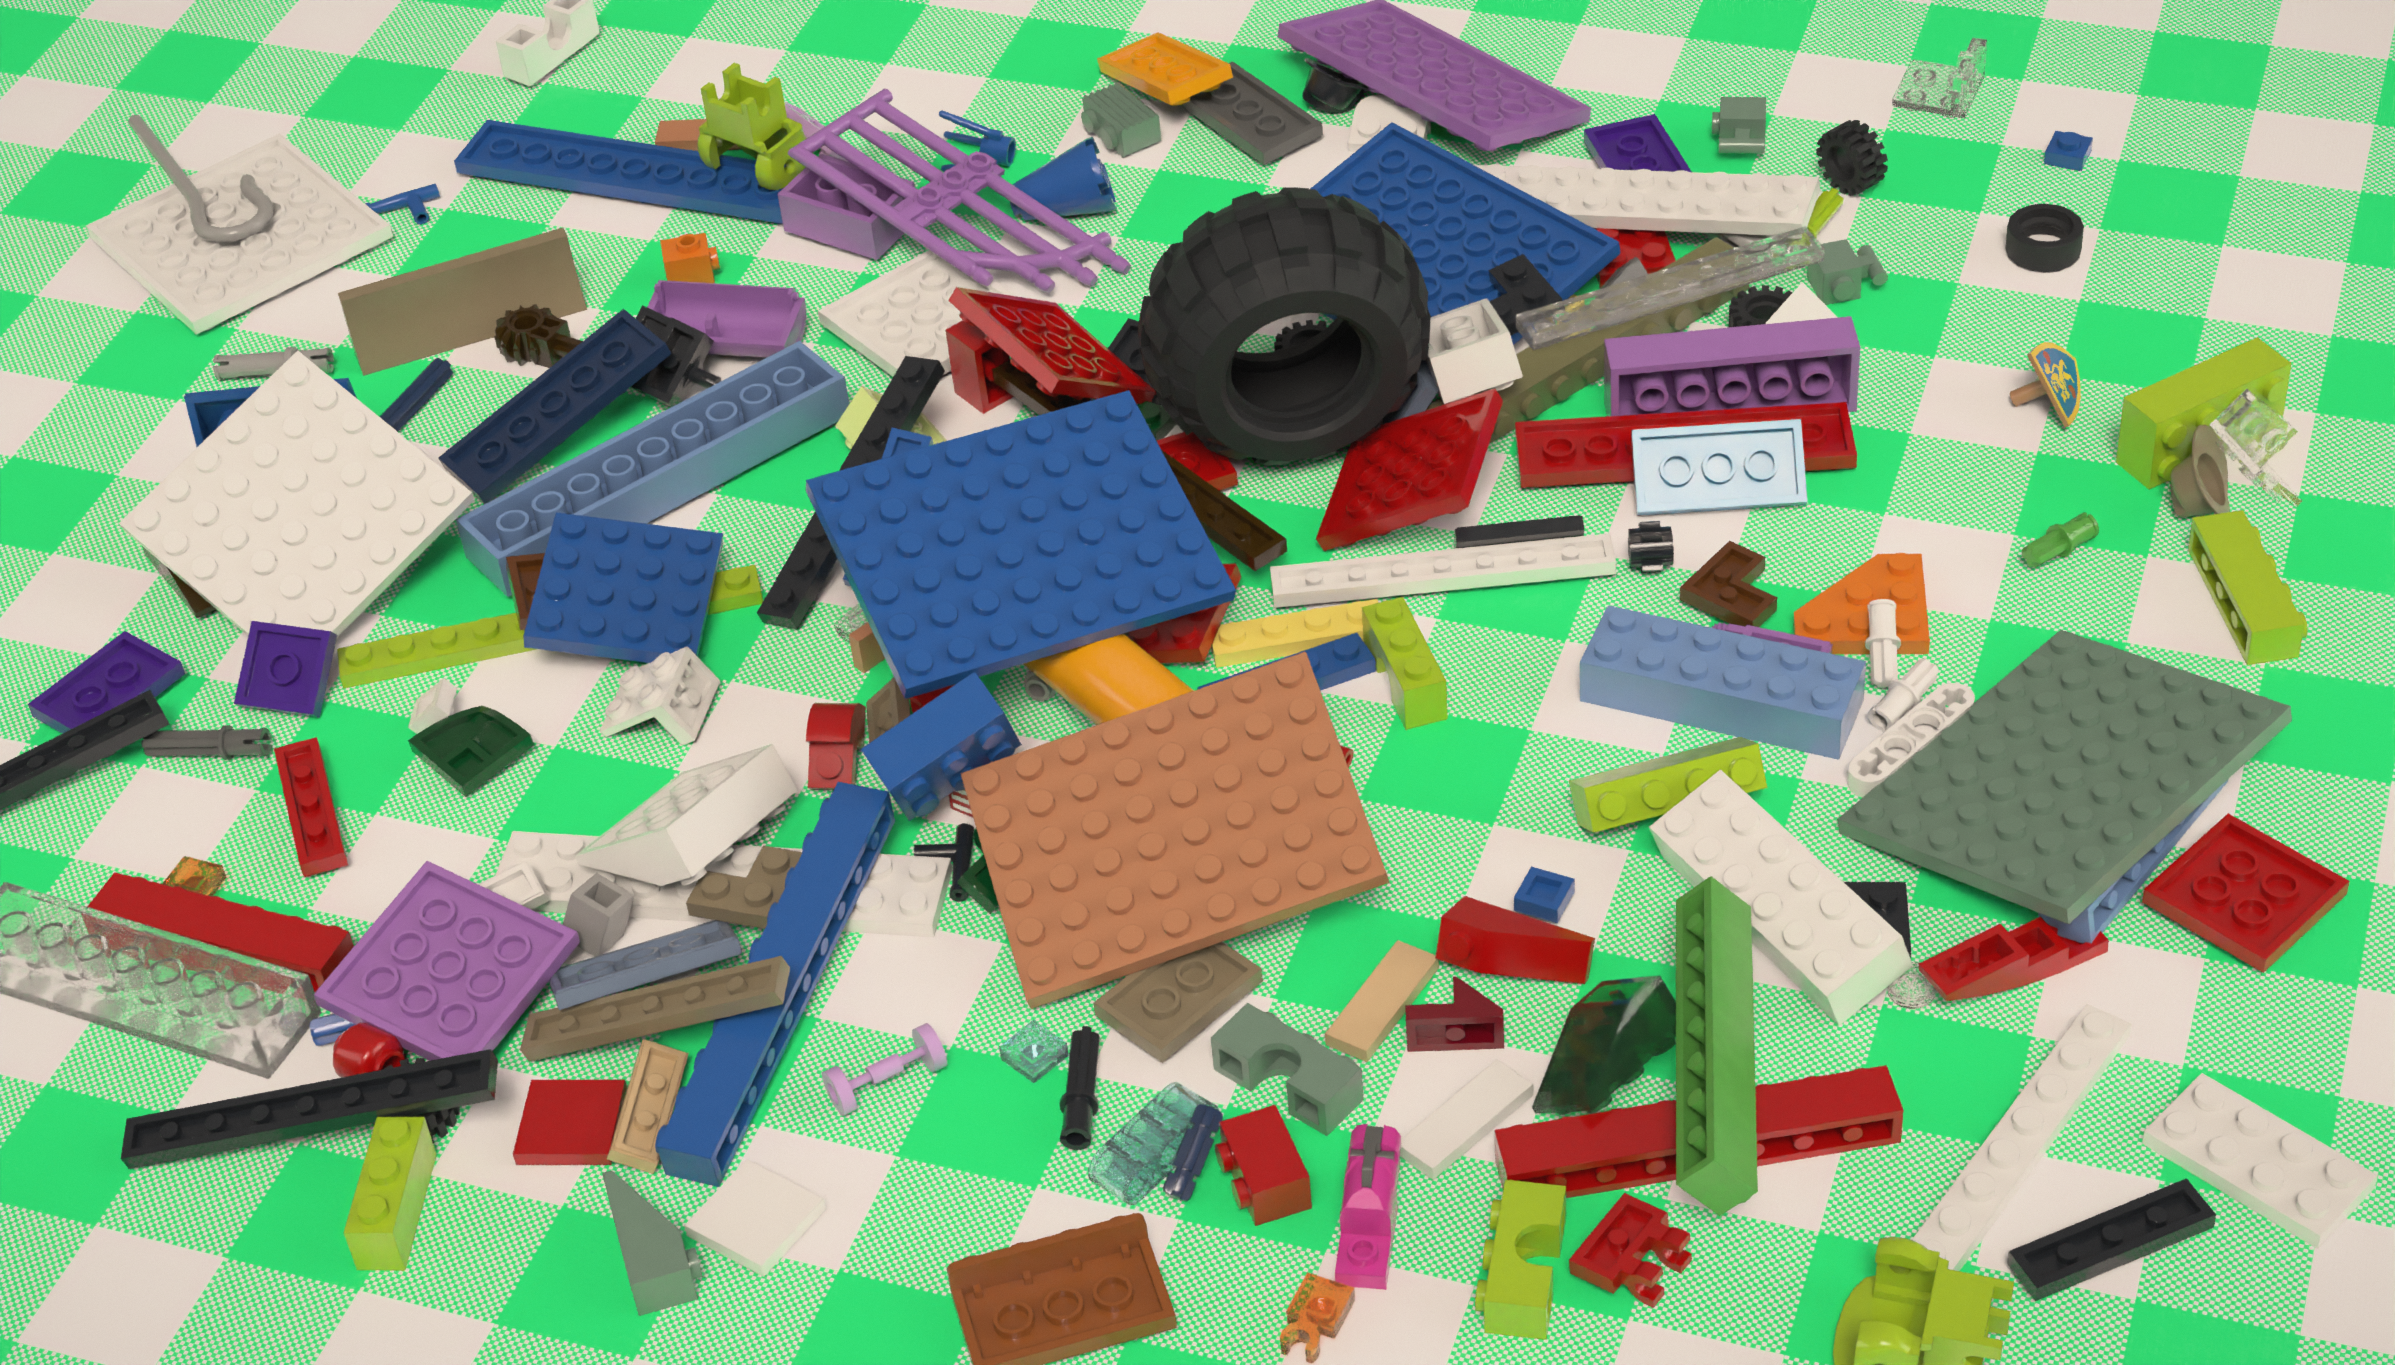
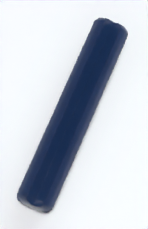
(417, 394)

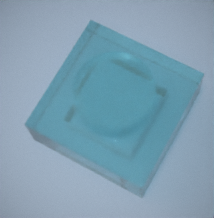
(1033, 1051)

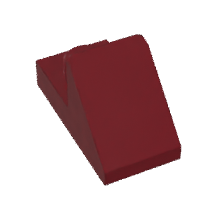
(1466, 1024)

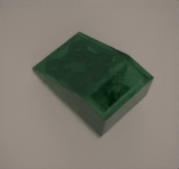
(1607, 1044)

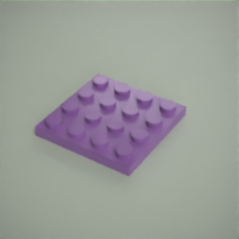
(447, 966)

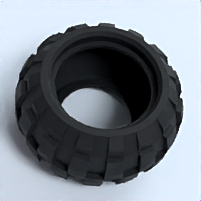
(1272, 262)

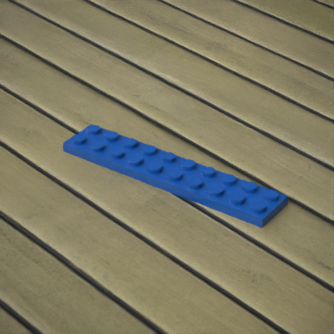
(617, 170)

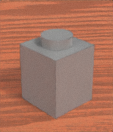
(598, 913)

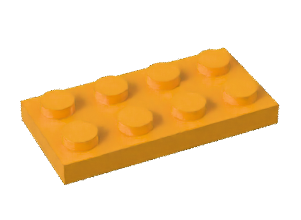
(1165, 68)

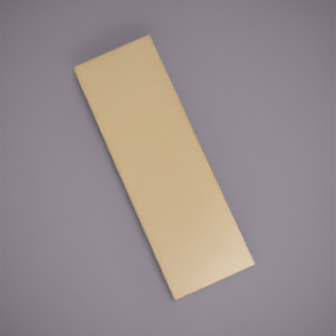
(1381, 1001)
(647, 1105)

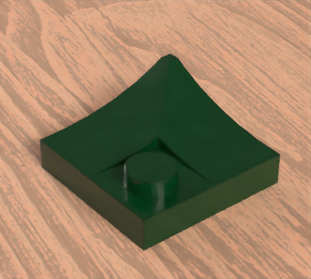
(471, 746)

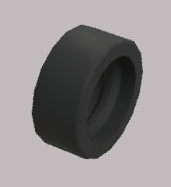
(2044, 255)

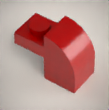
(834, 738)

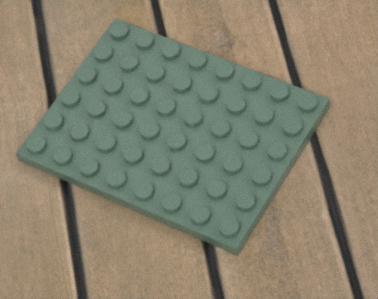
(2065, 774)

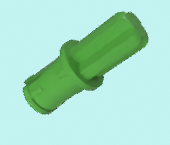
(2061, 540)

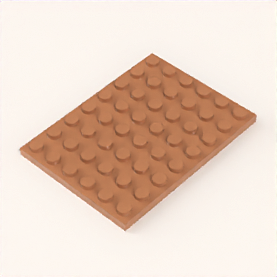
(1171, 830)

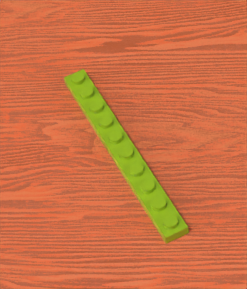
(492, 638)

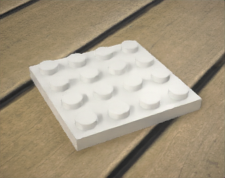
(903, 312)

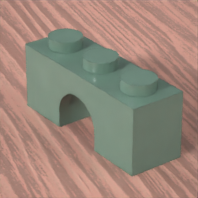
(1259, 1046)

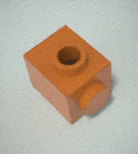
(689, 258)

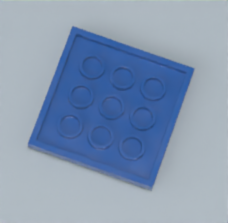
(622, 588)

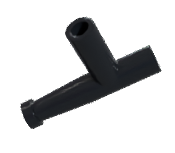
(960, 855)

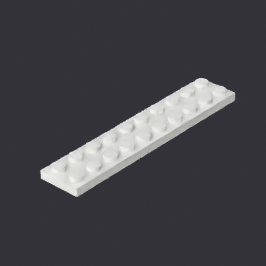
(1670, 199)
(898, 898)

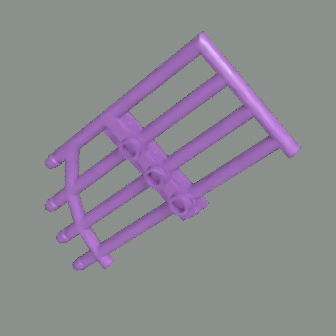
(948, 191)

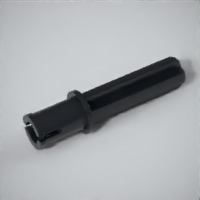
(1079, 1101)

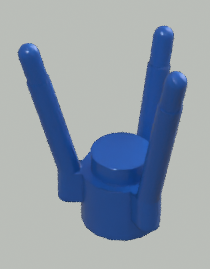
(993, 143)

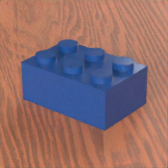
(932, 746)

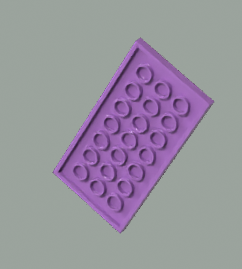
(1434, 74)

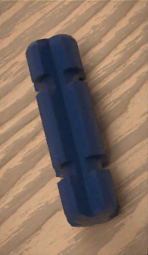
(1192, 1152)

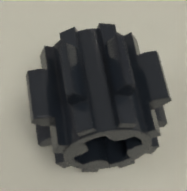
(1650, 546)

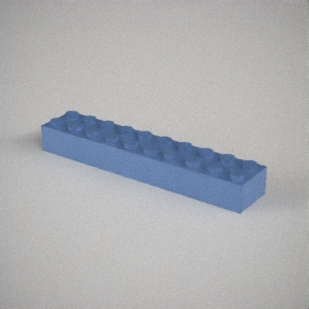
(664, 457)

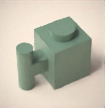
(1740, 125)
(1841, 272)

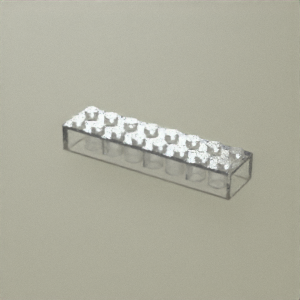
(151, 982)

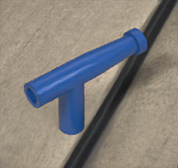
(412, 199)

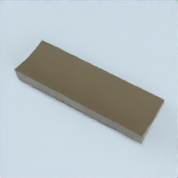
(458, 300)

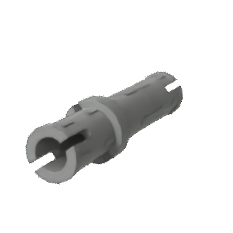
(267, 363)

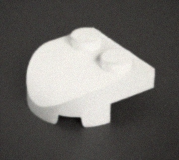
(1376, 113)

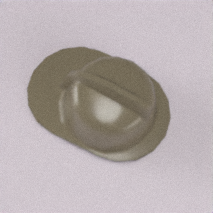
(2201, 479)

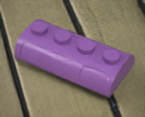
(737, 317)

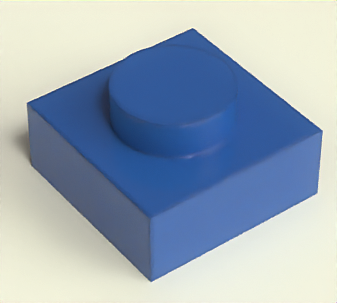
(2068, 150)
(1544, 894)

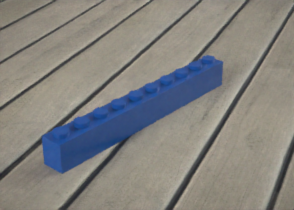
(804, 930)

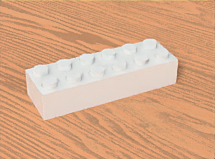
(1799, 908)

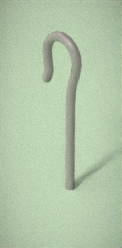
(193, 197)

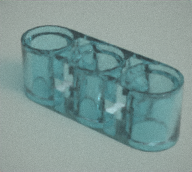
(1146, 1145)

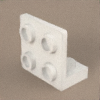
(671, 689)

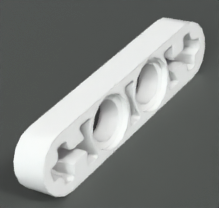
(1904, 735)

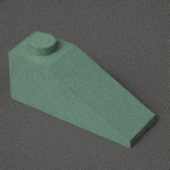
(652, 1250)

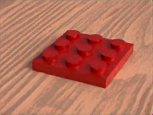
(2245, 892)

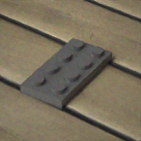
(1254, 117)

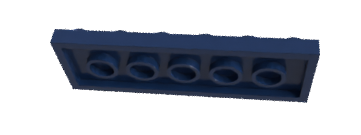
(554, 406)

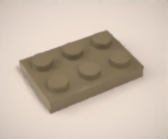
(1177, 998)

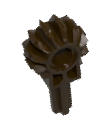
(533, 336)

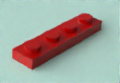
(310, 807)

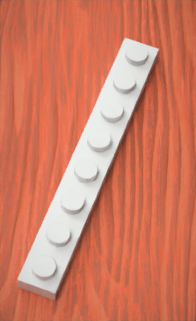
(1442, 570)
(2023, 1136)

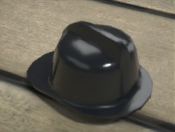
(1330, 89)

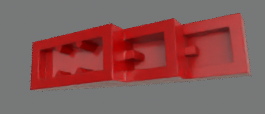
(2006, 960)

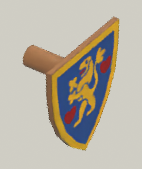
(2056, 377)

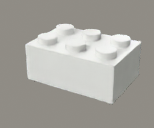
(1471, 352)

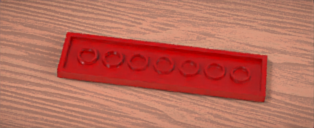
(1601, 448)

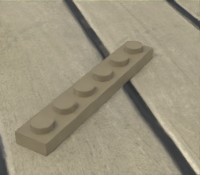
(656, 1008)

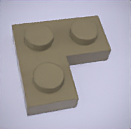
(744, 898)

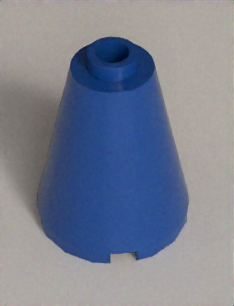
(1070, 183)

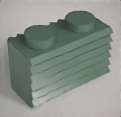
(1120, 120)

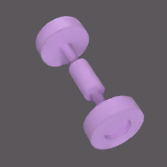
(927, 1047)

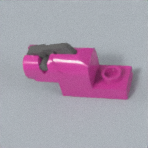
(1369, 1207)

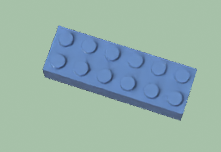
(1723, 681)

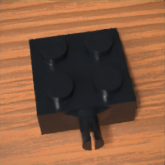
(681, 369)

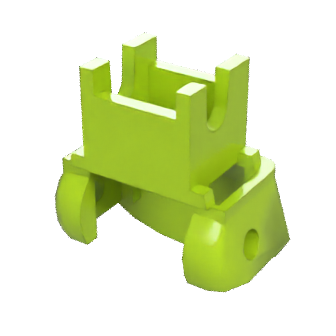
(755, 121)
(1920, 1312)

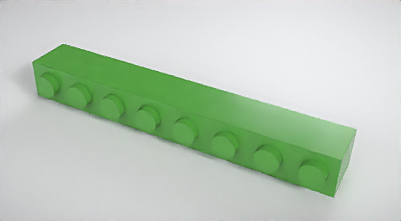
(1715, 1048)

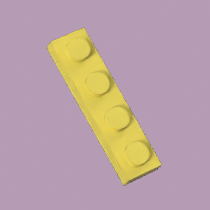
(1285, 633)

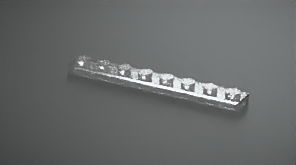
(1669, 288)

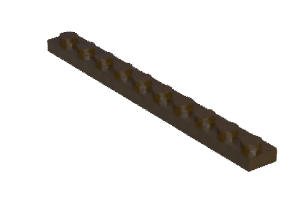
(1220, 516)

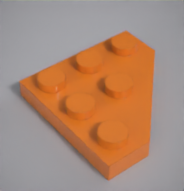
(1842, 612)

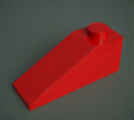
(1512, 944)

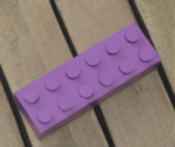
(1733, 368)

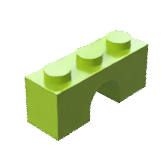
(1402, 651)
(1518, 1293)

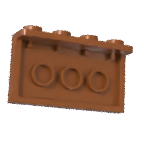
(1061, 1294)

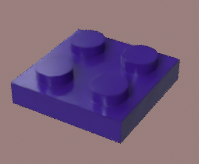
(285, 669)

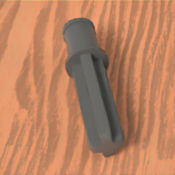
(220, 742)

